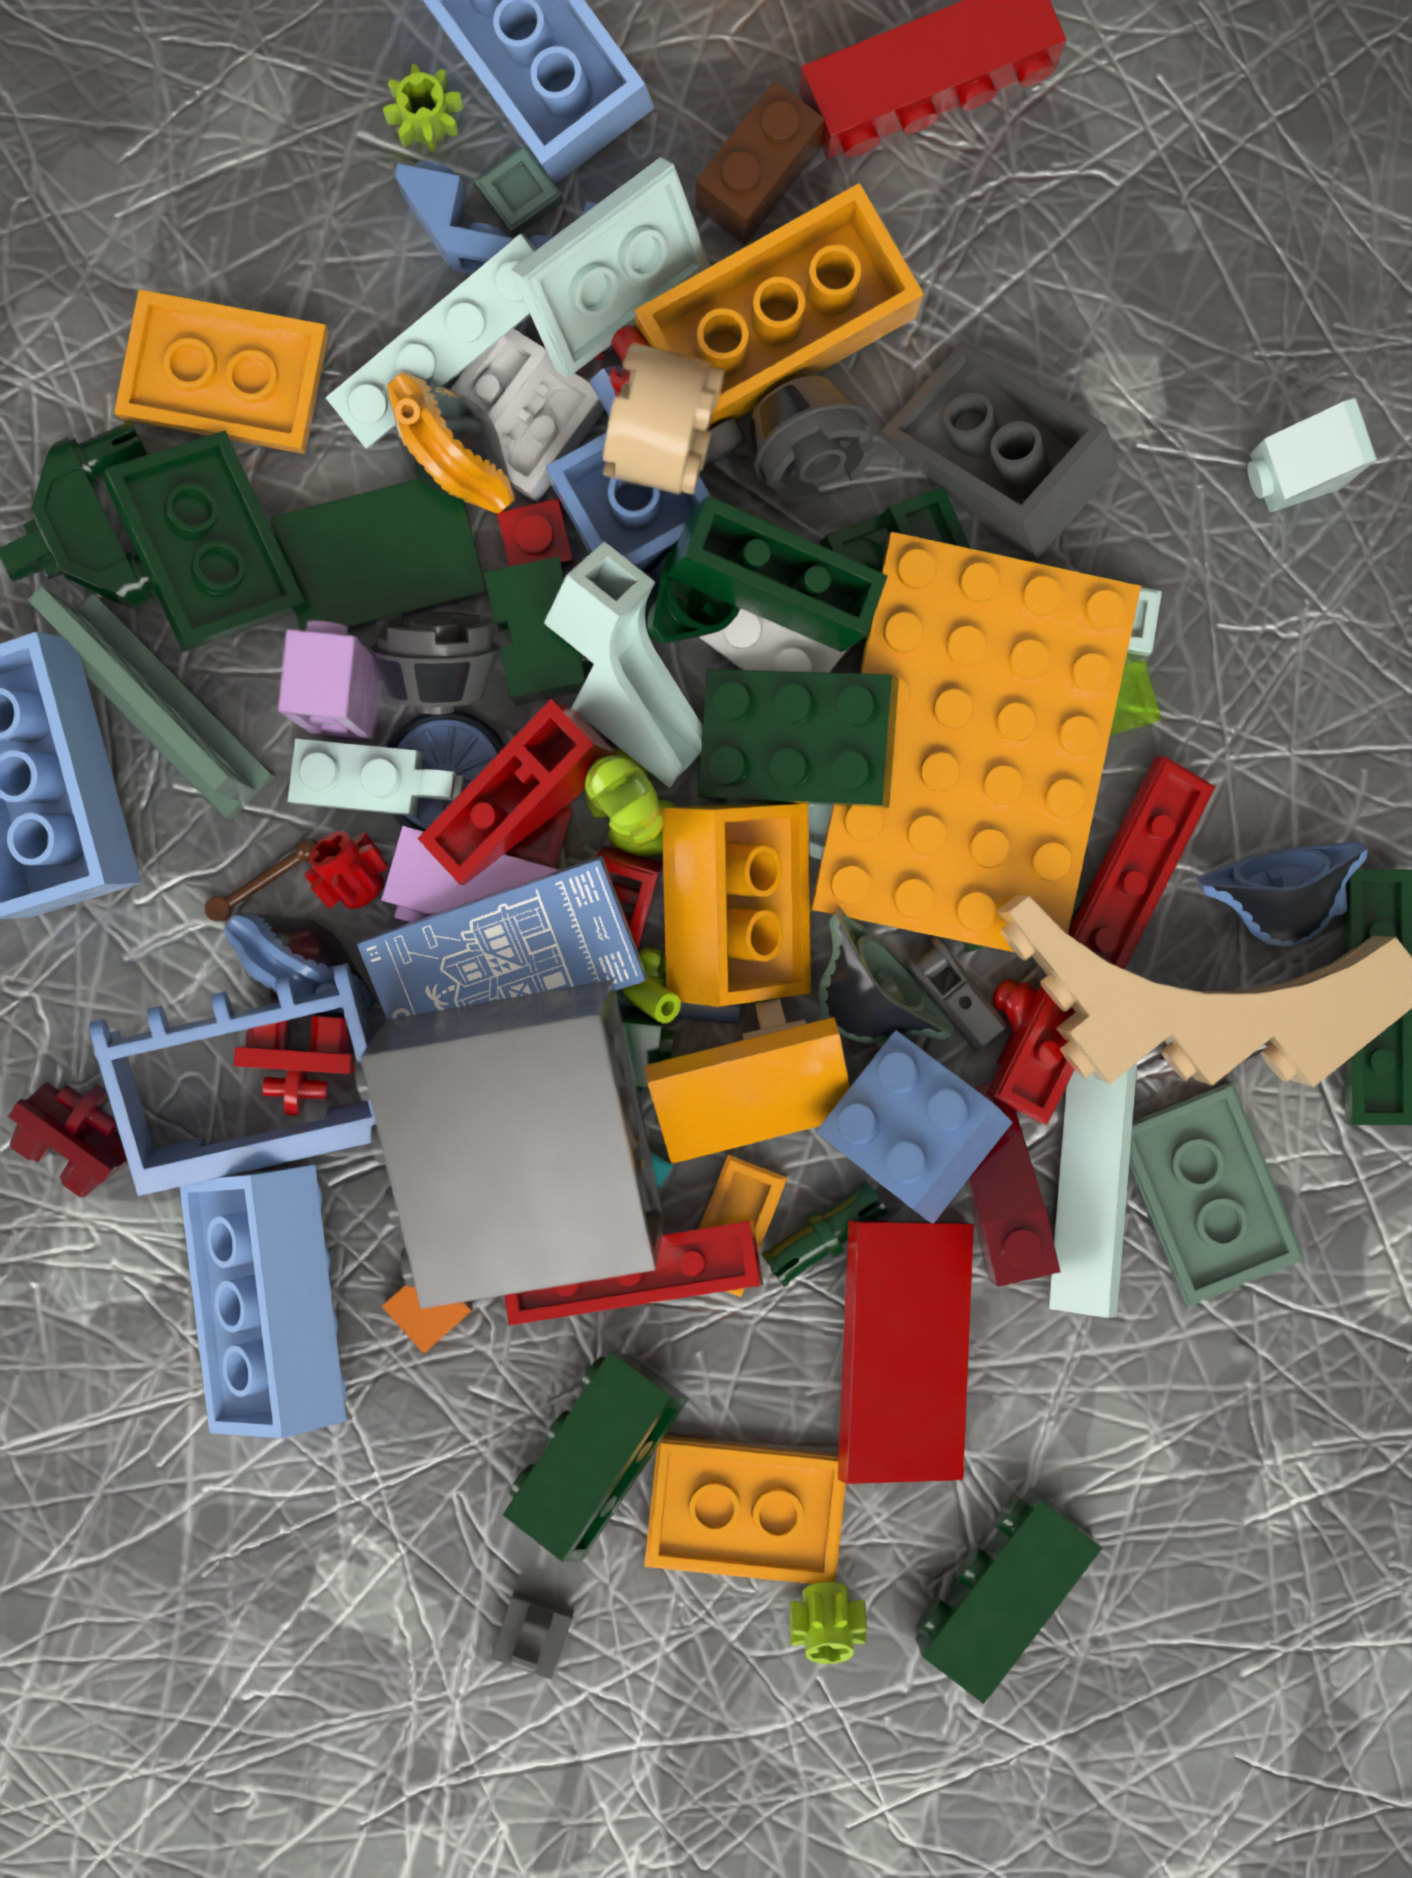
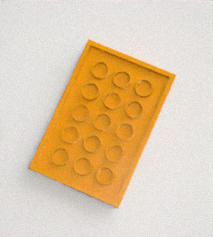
(995, 741)

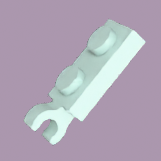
(366, 778)

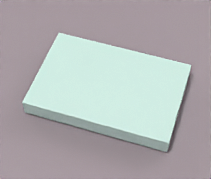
(609, 264)

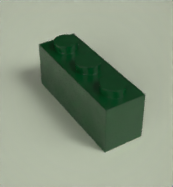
(776, 575)
(593, 1455)
(1005, 1593)

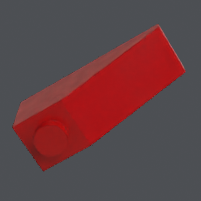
(516, 791)

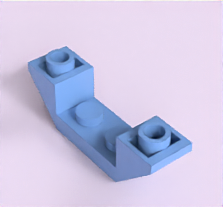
(439, 205)

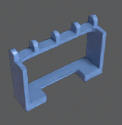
(194, 1161)

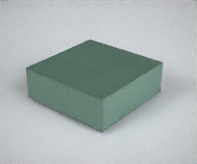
(518, 191)

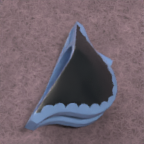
(1287, 892)
(293, 948)

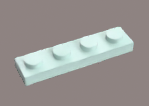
(438, 343)

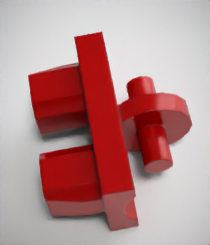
(328, 1053)

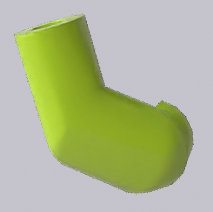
(652, 995)

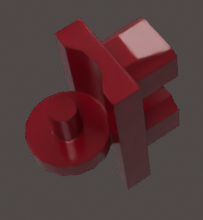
(73, 1128)

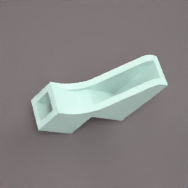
(629, 687)

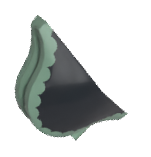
(873, 990)

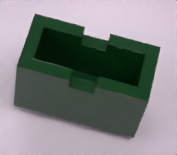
(539, 660)

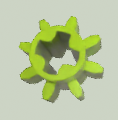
(421, 90)
(828, 1622)

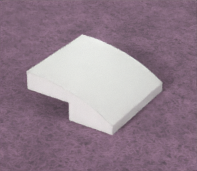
(531, 407)

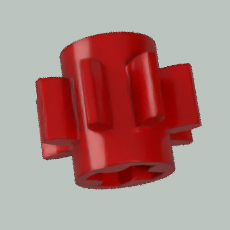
(346, 870)

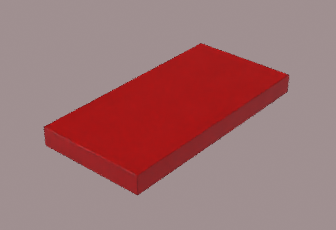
(905, 1351)

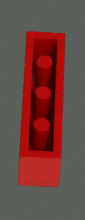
(929, 68)

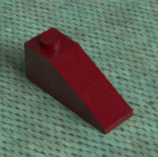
(1010, 1209)

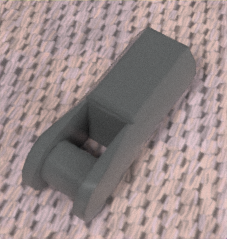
(964, 1002)

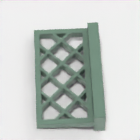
(158, 702)

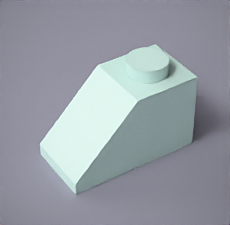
(1311, 457)

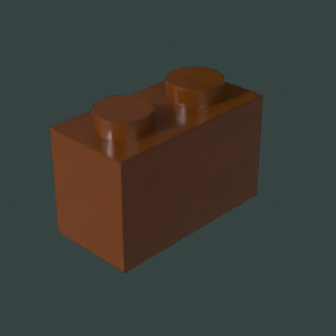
(759, 162)

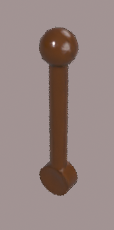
(221, 909)

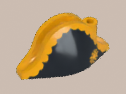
(450, 443)

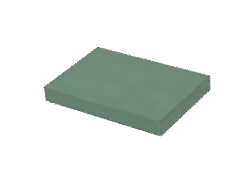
(1210, 1194)

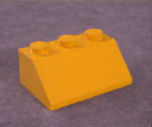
(736, 902)

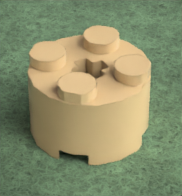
(662, 420)

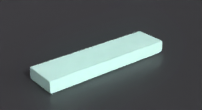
(1093, 1194)

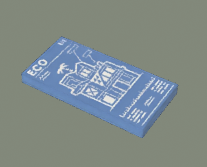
(507, 945)

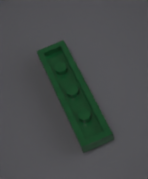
(1381, 1072)

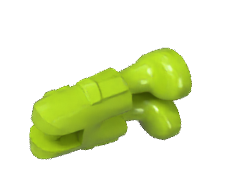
(621, 790)

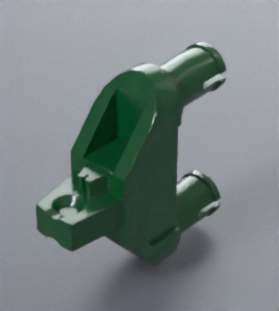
(70, 526)

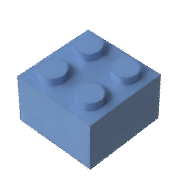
(627, 516)
(914, 1126)

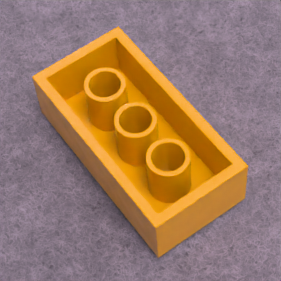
(788, 302)

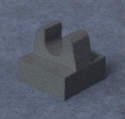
(532, 1635)

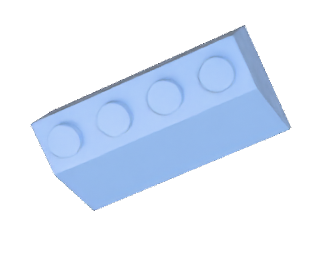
(263, 1303)

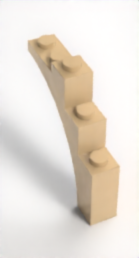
(1121, 1017)

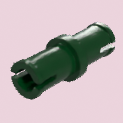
(822, 1234)

